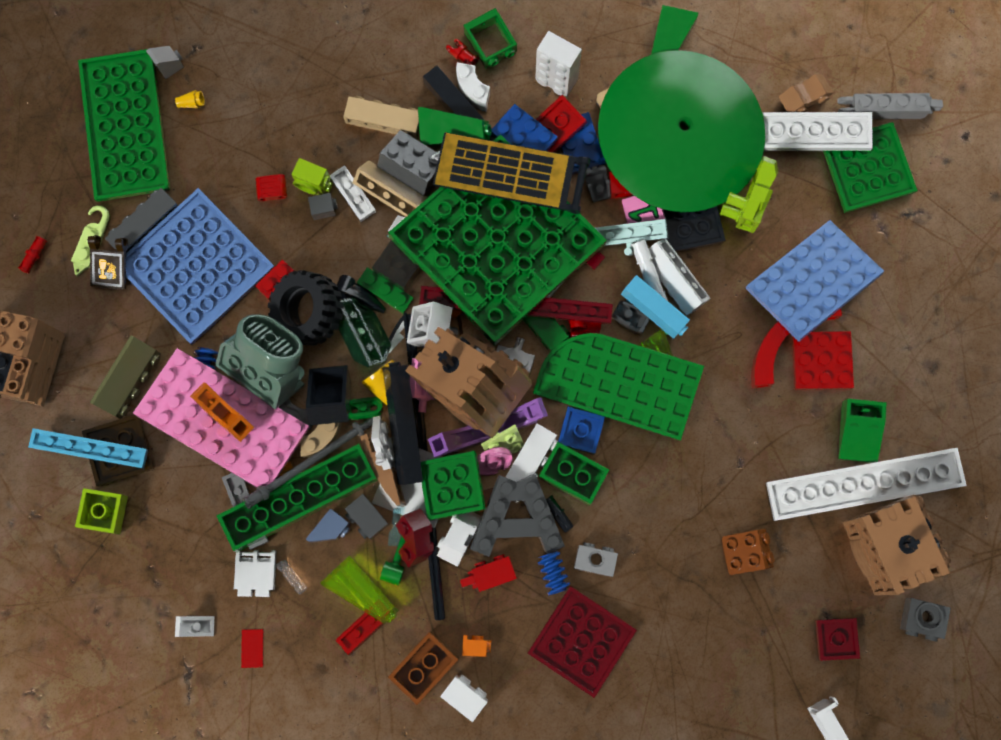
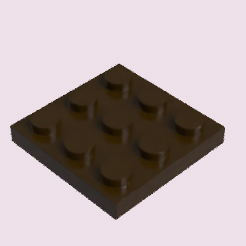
(123, 431)

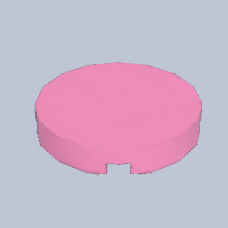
(493, 460)

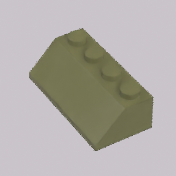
(126, 377)

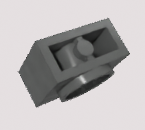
(933, 628)

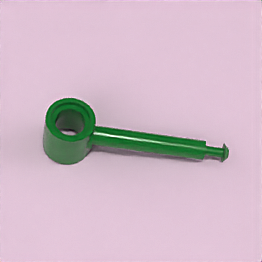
(393, 571)

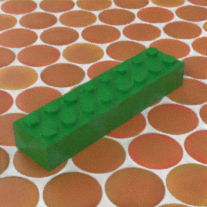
(298, 498)

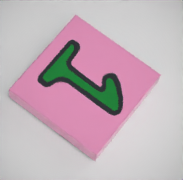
(639, 211)

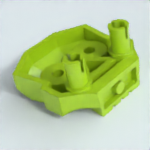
(756, 200)

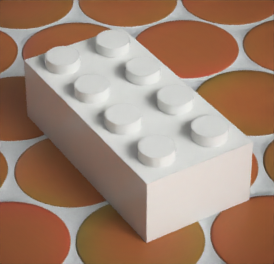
(557, 64)

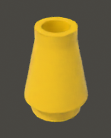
(190, 100)

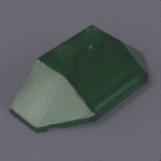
(363, 333)

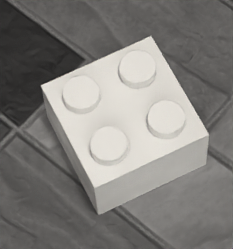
(465, 697)

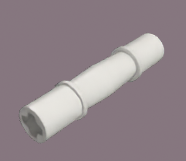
(647, 267)

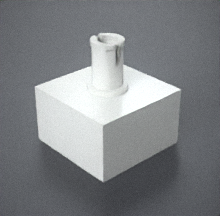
(426, 320)

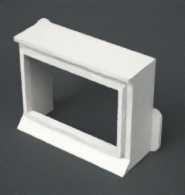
(826, 720)

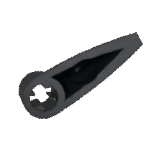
(349, 288)

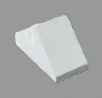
(194, 626)

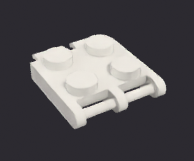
(255, 573)

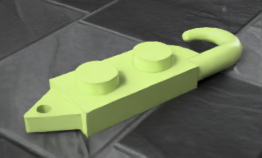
(81, 256)

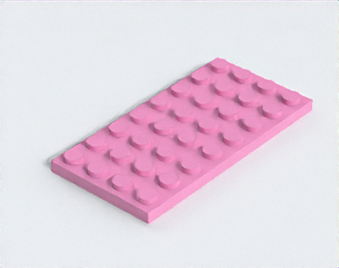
(172, 410)

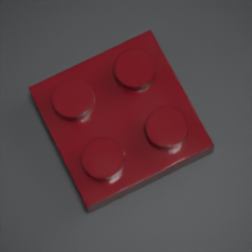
(837, 639)

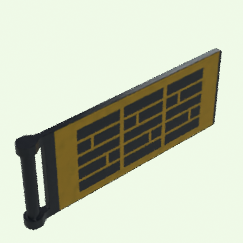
(509, 172)

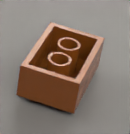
(423, 668)

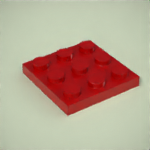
(823, 361)

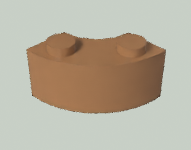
(806, 94)

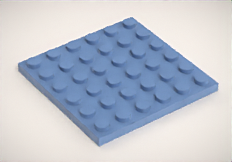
(195, 266)

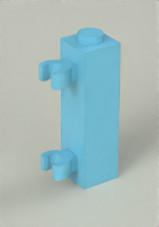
(655, 307)

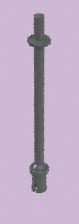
(263, 492)

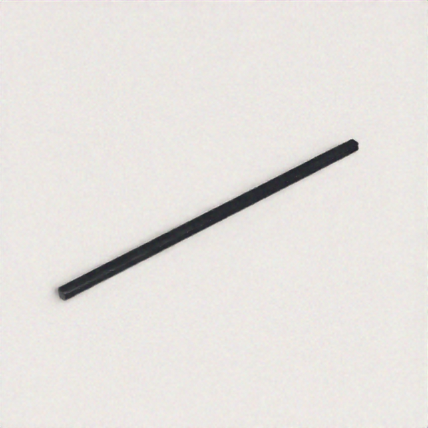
(434, 564)

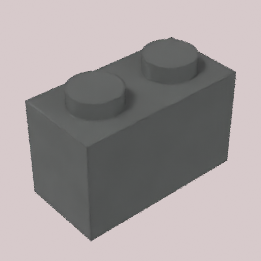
(366, 517)

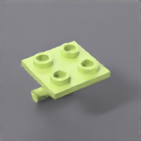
(508, 439)

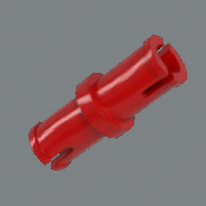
(32, 255)

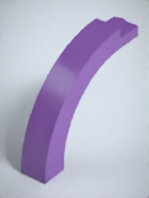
(468, 437)

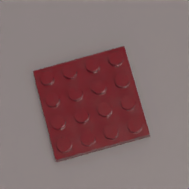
(582, 641)

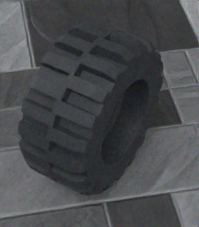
(325, 311)

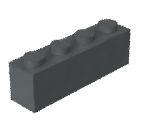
(143, 220)

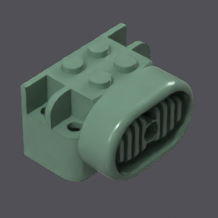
(263, 359)

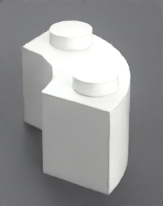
(471, 87)

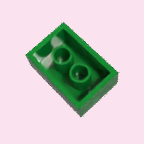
(573, 473)

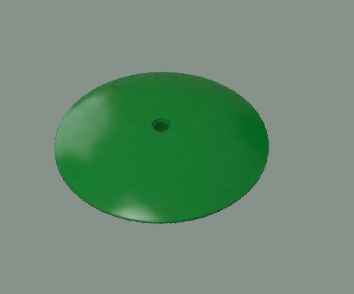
(673, 165)

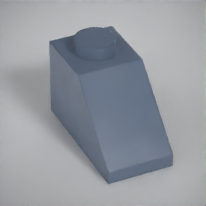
(329, 528)

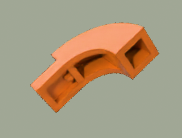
(221, 412)

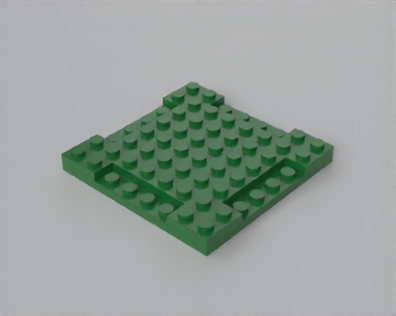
(495, 253)

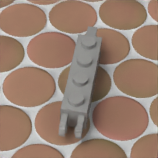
(892, 105)

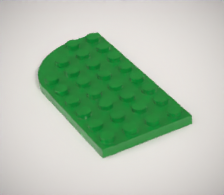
(621, 382)

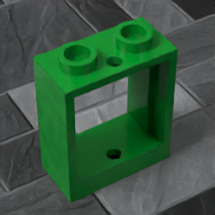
(481, 23)

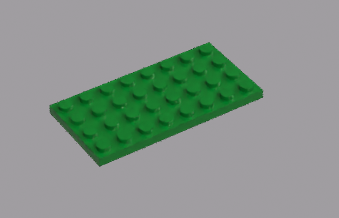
(123, 125)

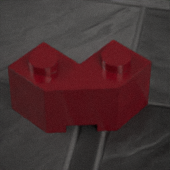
(415, 531)

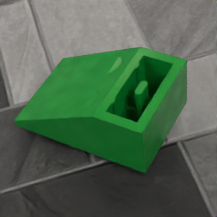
(861, 430)

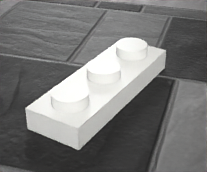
(352, 194)

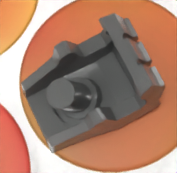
(598, 183)
(630, 317)

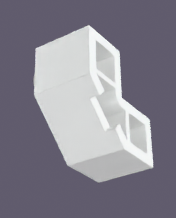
(458, 537)

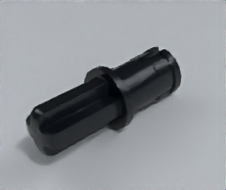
(559, 515)

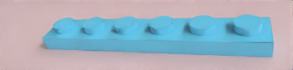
(88, 448)

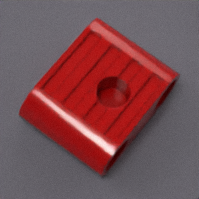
(271, 187)

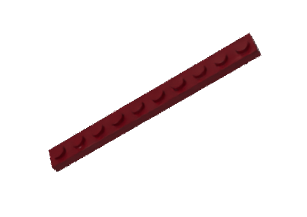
(548, 308)

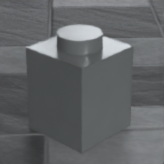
(322, 206)

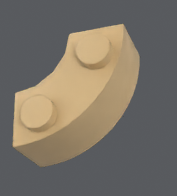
(319, 438)

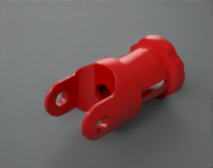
(462, 53)

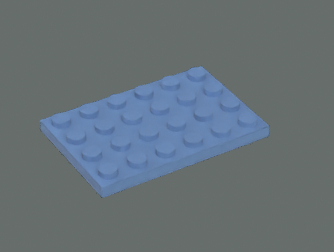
(814, 280)

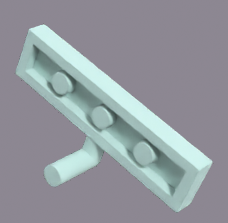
(634, 232)

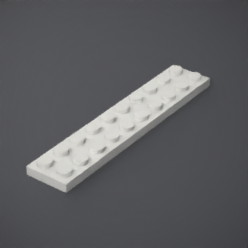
(865, 484)

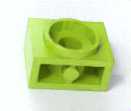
(311, 178)

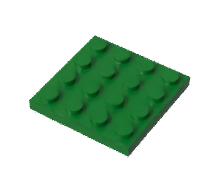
(872, 175)

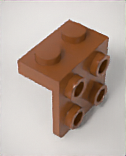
(748, 551)

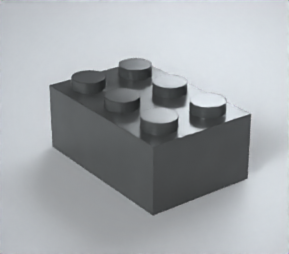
(409, 162)

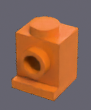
(476, 646)

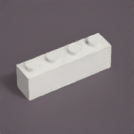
(677, 278)
(532, 454)

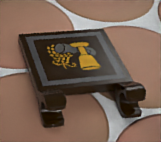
(107, 266)

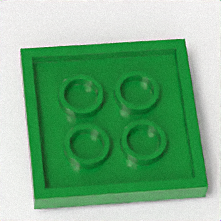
(452, 485)

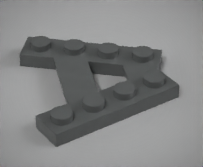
(495, 526)

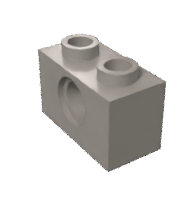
(584, 563)

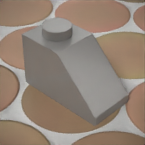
(166, 60)

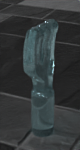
(394, 535)

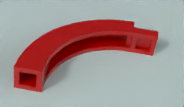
(764, 359)

